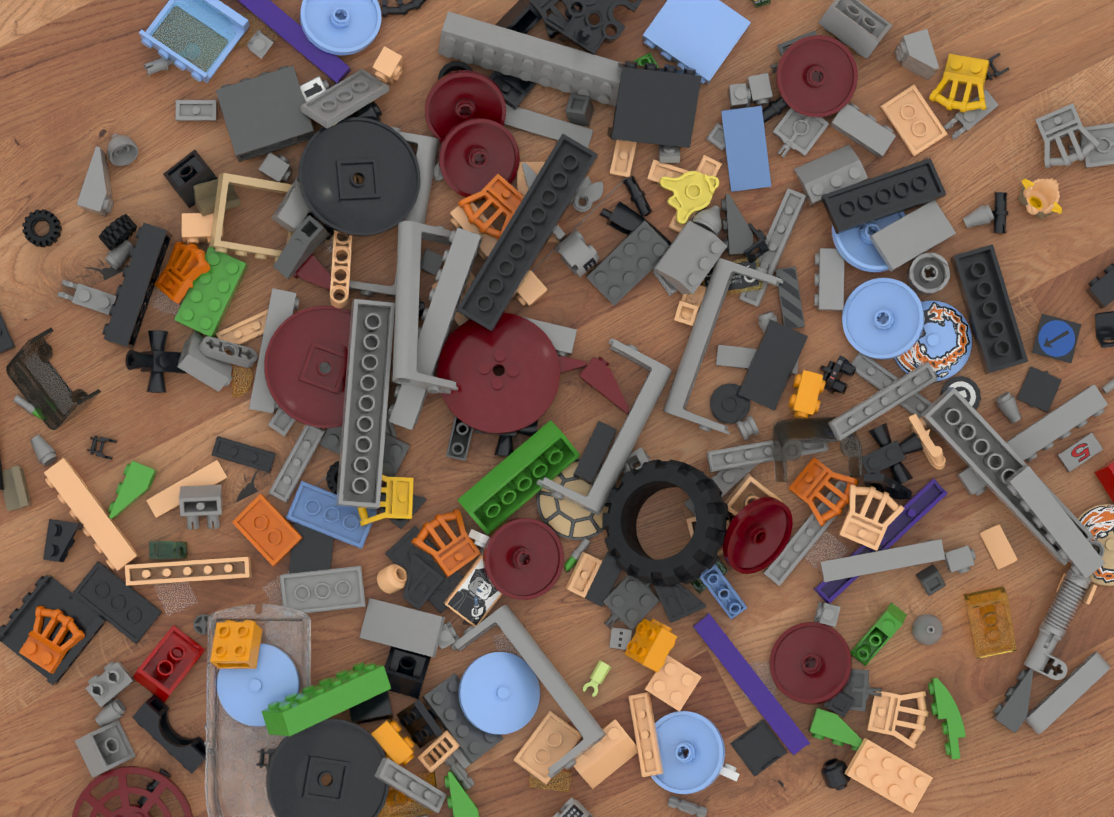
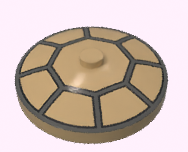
(565, 517)

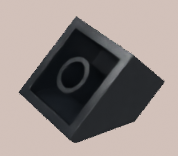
(186, 174)
(406, 671)

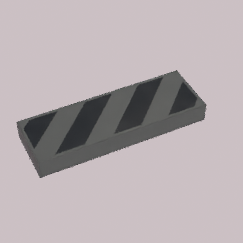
(790, 298)

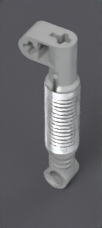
(1055, 622)

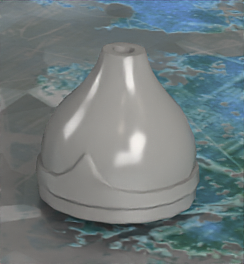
(121, 150)
(709, 219)
(927, 629)

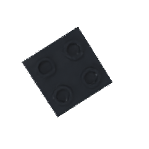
(419, 723)

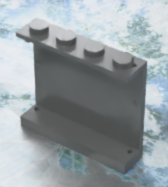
(265, 113)

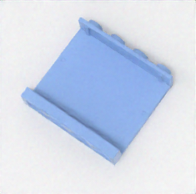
(696, 34)

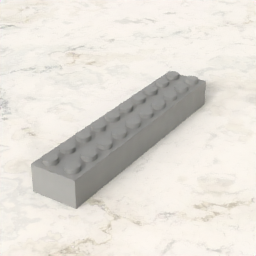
(530, 58)
(437, 322)
(365, 404)
(987, 457)

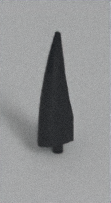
(626, 220)

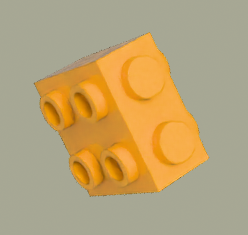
(804, 401)
(651, 644)
(236, 645)
(397, 747)

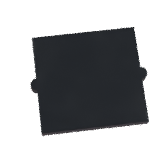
(1039, 389)

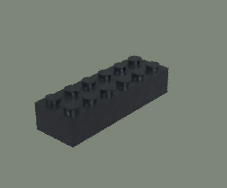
(137, 286)
(989, 309)

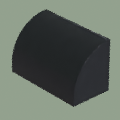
(520, 17)
(372, 710)

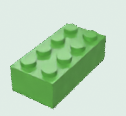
(211, 293)

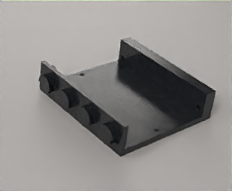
(655, 104)
(52, 596)

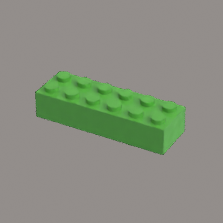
(516, 477)
(325, 699)

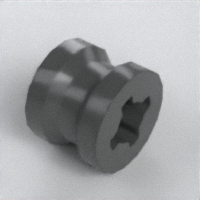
(200, 624)

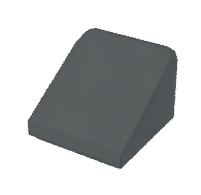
(930, 579)

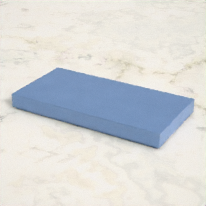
(746, 148)
(318, 511)

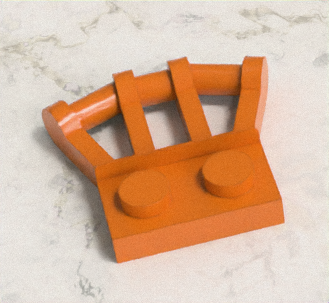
(501, 196)
(182, 270)
(813, 481)
(455, 554)
(44, 651)

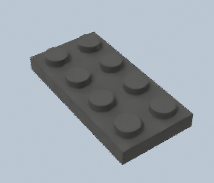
(628, 262)
(394, 449)
(446, 707)

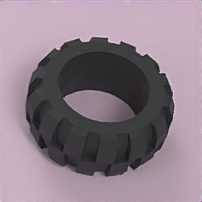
(623, 513)

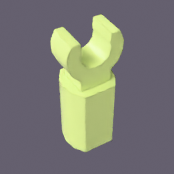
(597, 676)

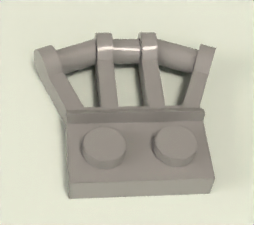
(1061, 124)

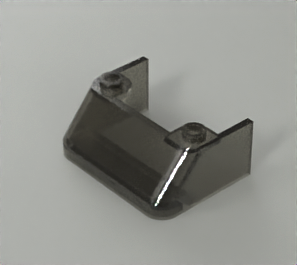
(44, 386)
(792, 433)

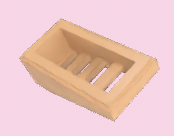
(428, 762)

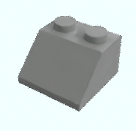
(105, 748)

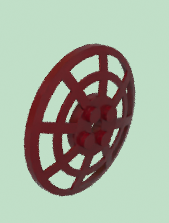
(126, 808)

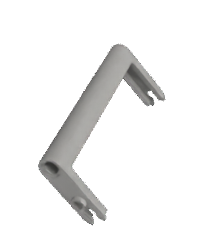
(426, 159)
(407, 306)
(701, 336)
(626, 438)
(548, 675)

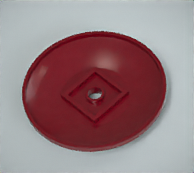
(294, 360)
(503, 401)

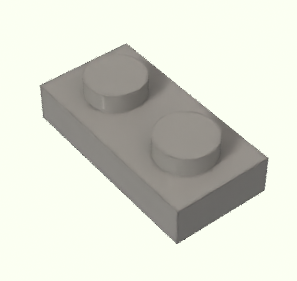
(196, 110)

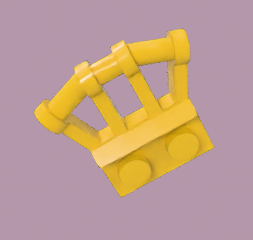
(962, 71)
(398, 500)

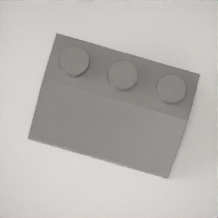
(855, 25)
(917, 54)
(830, 173)
(690, 257)

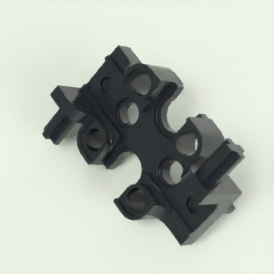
(583, 33)

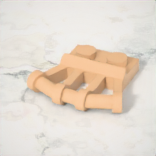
(933, 453)
(863, 529)
(885, 712)

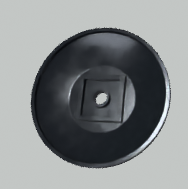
(362, 149)
(327, 748)

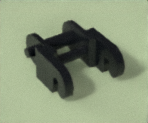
(997, 73)
(99, 453)
(261, 762)

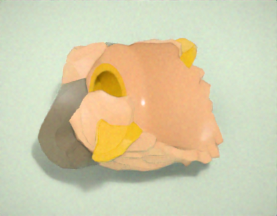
(1040, 197)

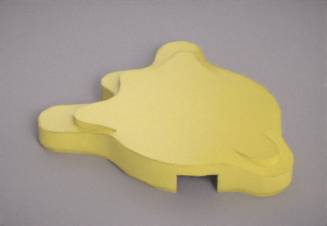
(690, 192)

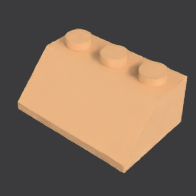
(606, 755)

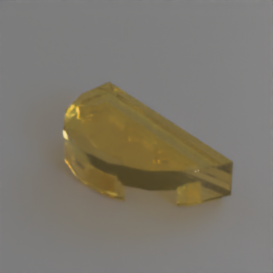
(241, 380)

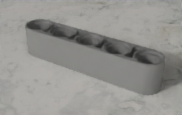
(1067, 692)

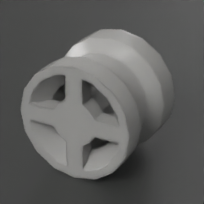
(747, 428)

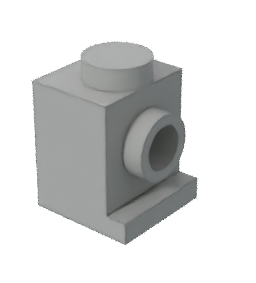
(260, 44)
(739, 96)
(637, 457)
(827, 614)
(448, 636)

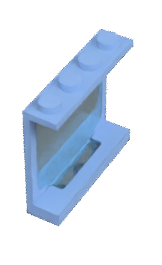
(195, 35)

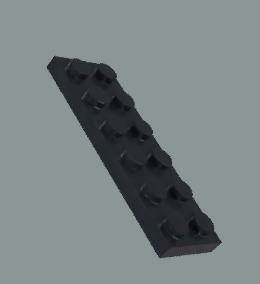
(883, 196)

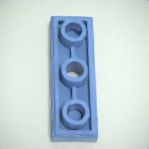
(729, 599)

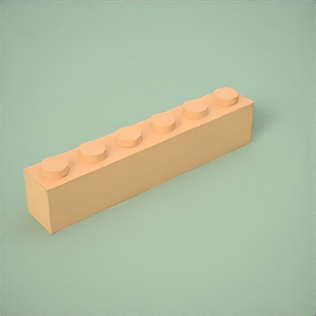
(531, 288)
(91, 514)
(188, 571)

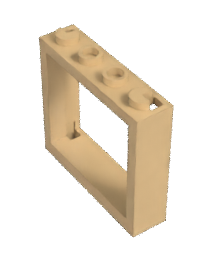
(240, 249)

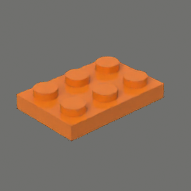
(267, 529)

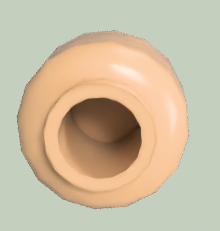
(392, 578)

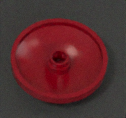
(816, 76)
(460, 98)
(476, 153)
(757, 535)
(523, 558)
(811, 663)

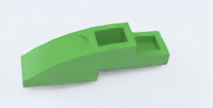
(946, 708)

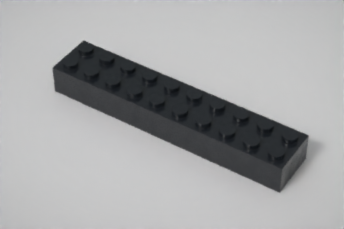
(527, 233)

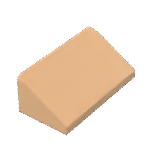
(998, 546)

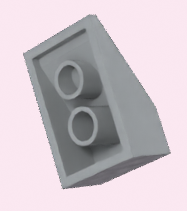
(96, 189)

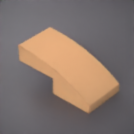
(689, 306)

